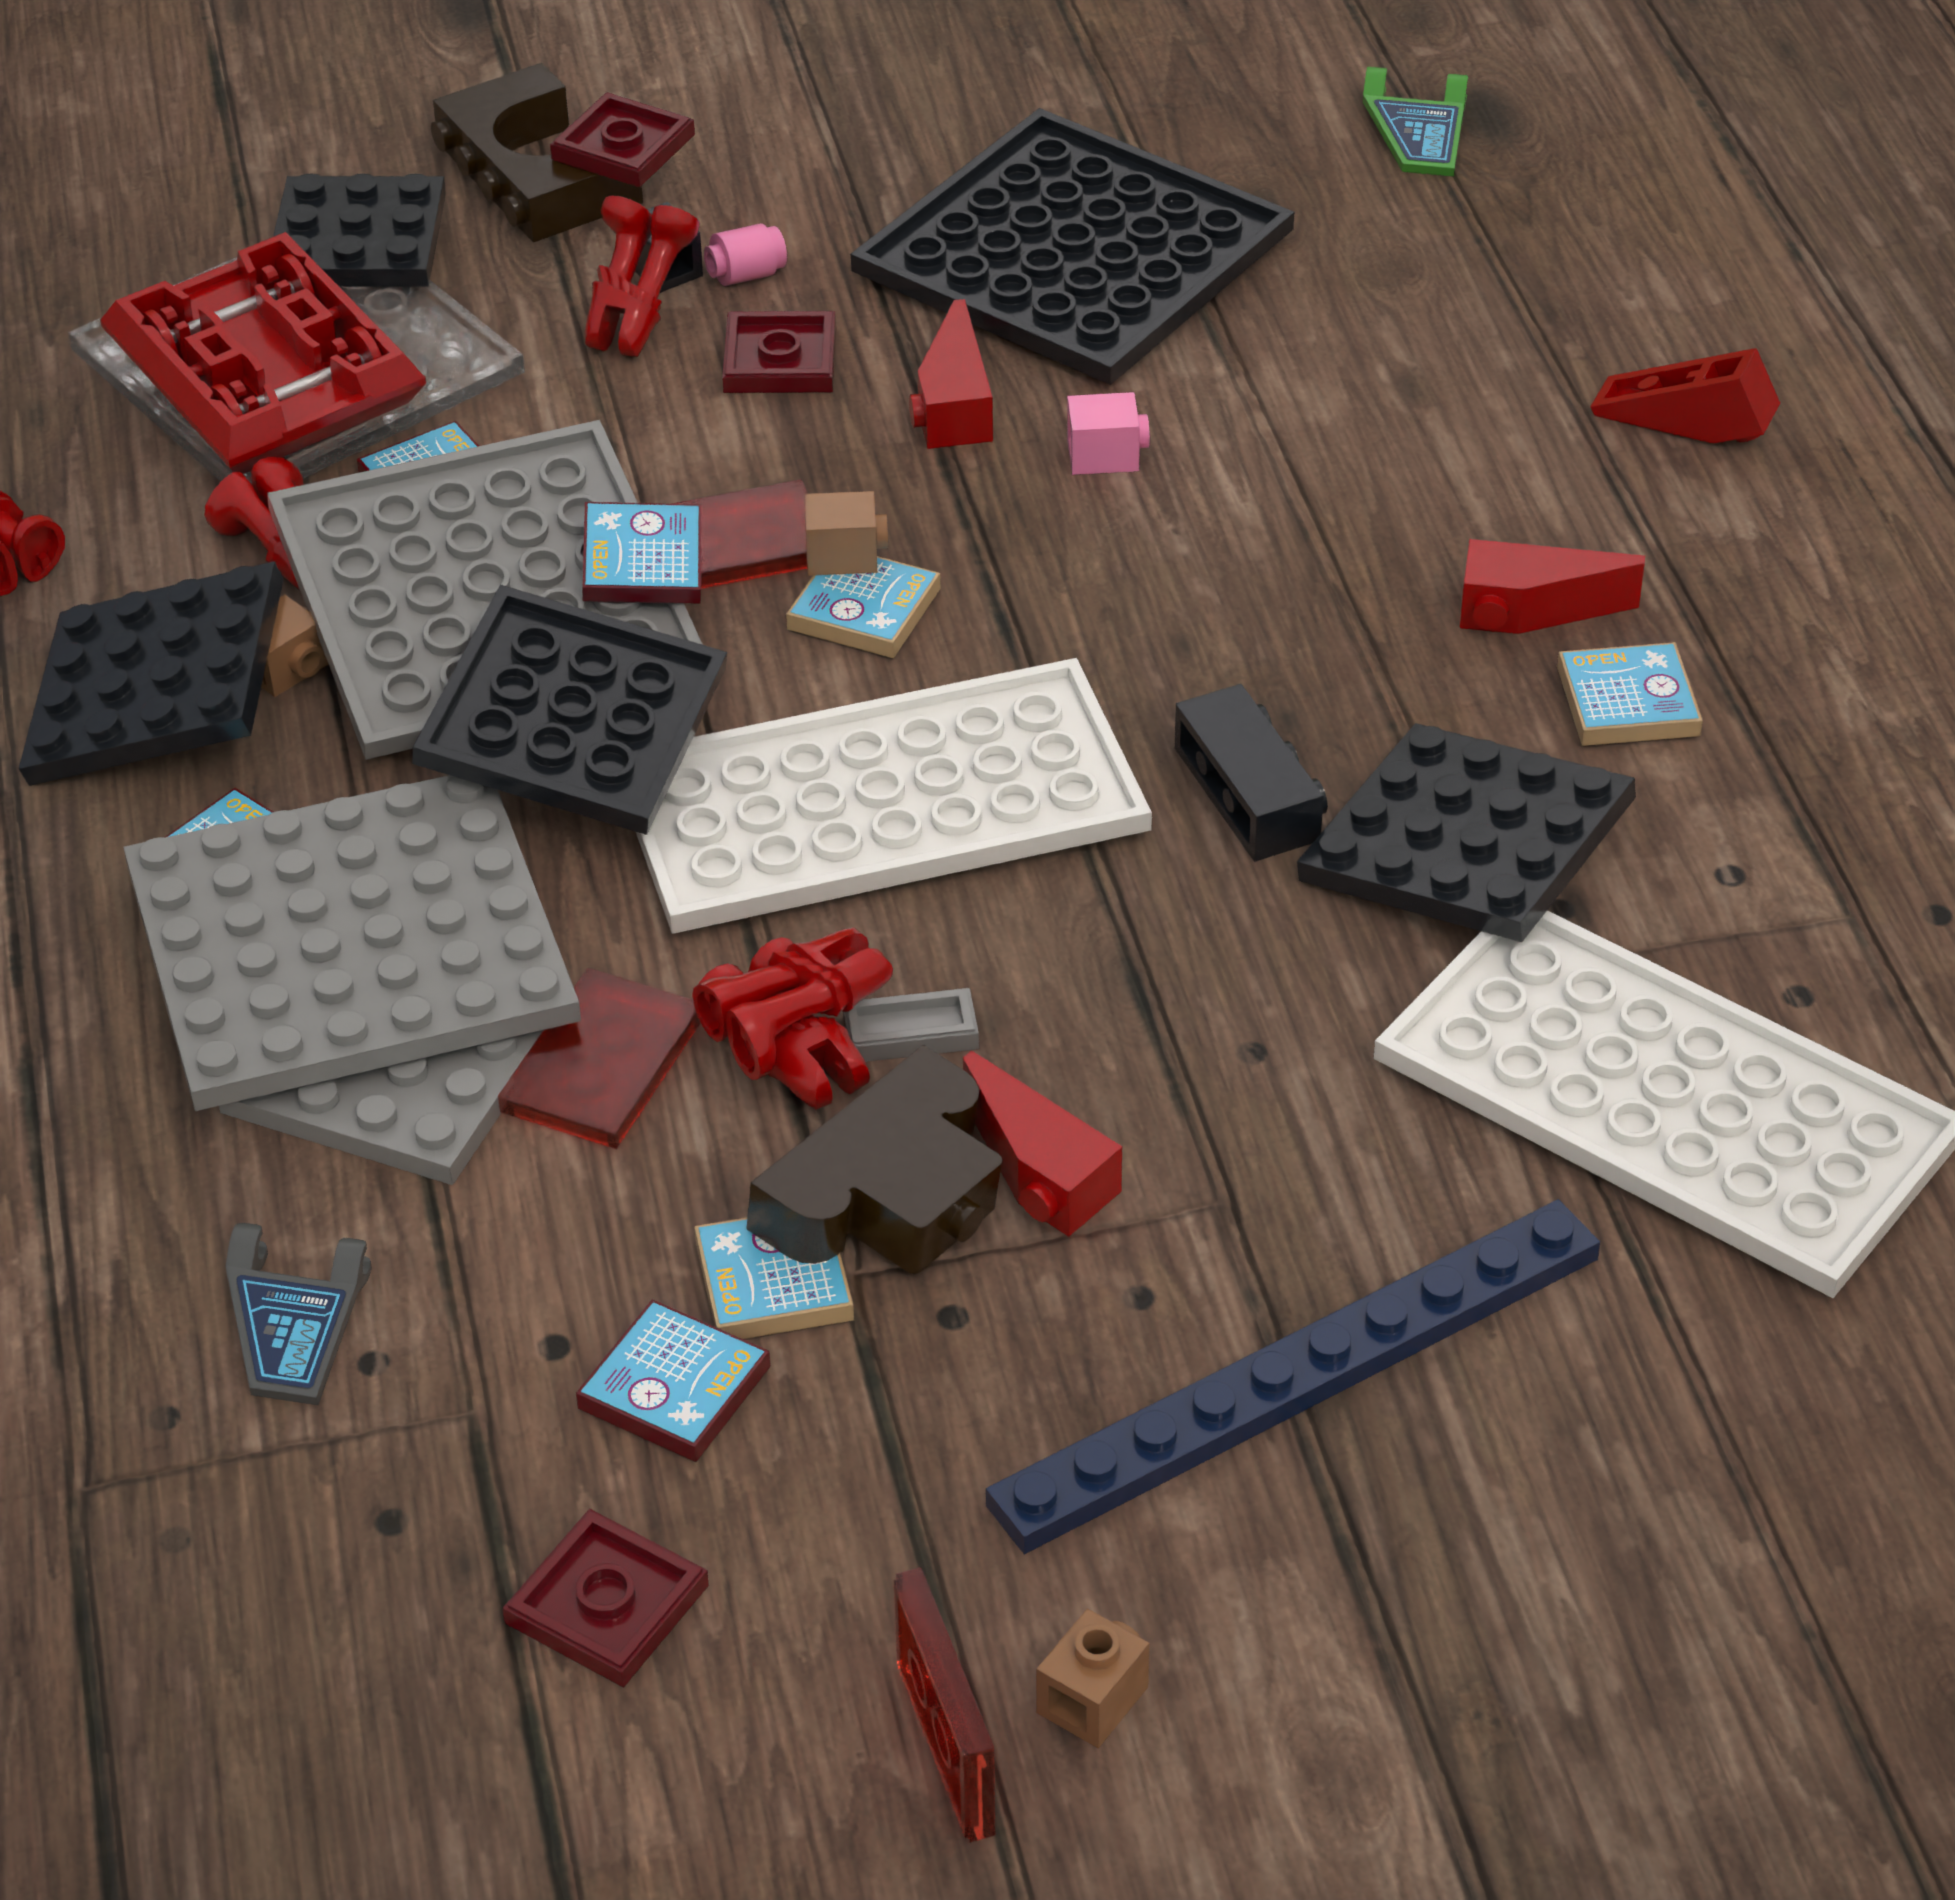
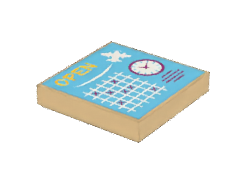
(865, 608)
(1629, 694)
(761, 1290)

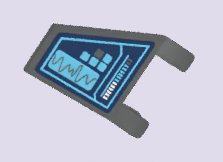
(291, 1322)

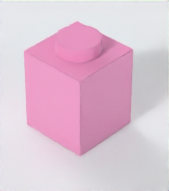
(1105, 433)

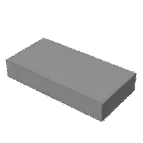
(904, 1023)

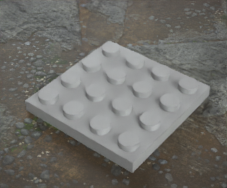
(406, 1115)

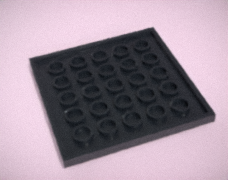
(1074, 244)

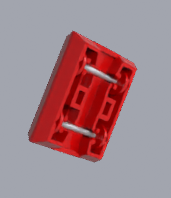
(262, 353)

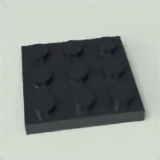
(366, 226)

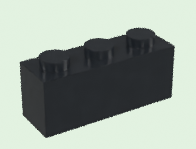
(1249, 772)

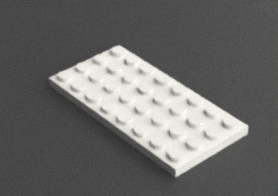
(889, 795)
(1675, 1096)

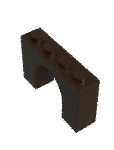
(534, 192)

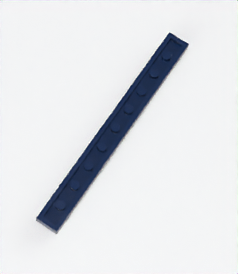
(1289, 1376)

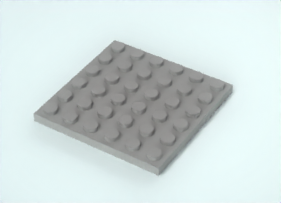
(416, 549)
(347, 938)

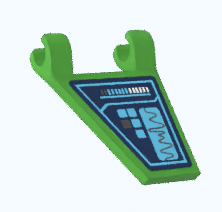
(1418, 131)

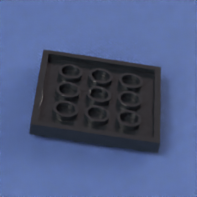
(153, 673)
(571, 709)
(1467, 831)

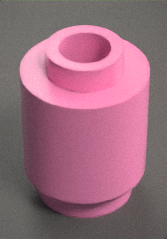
(745, 254)

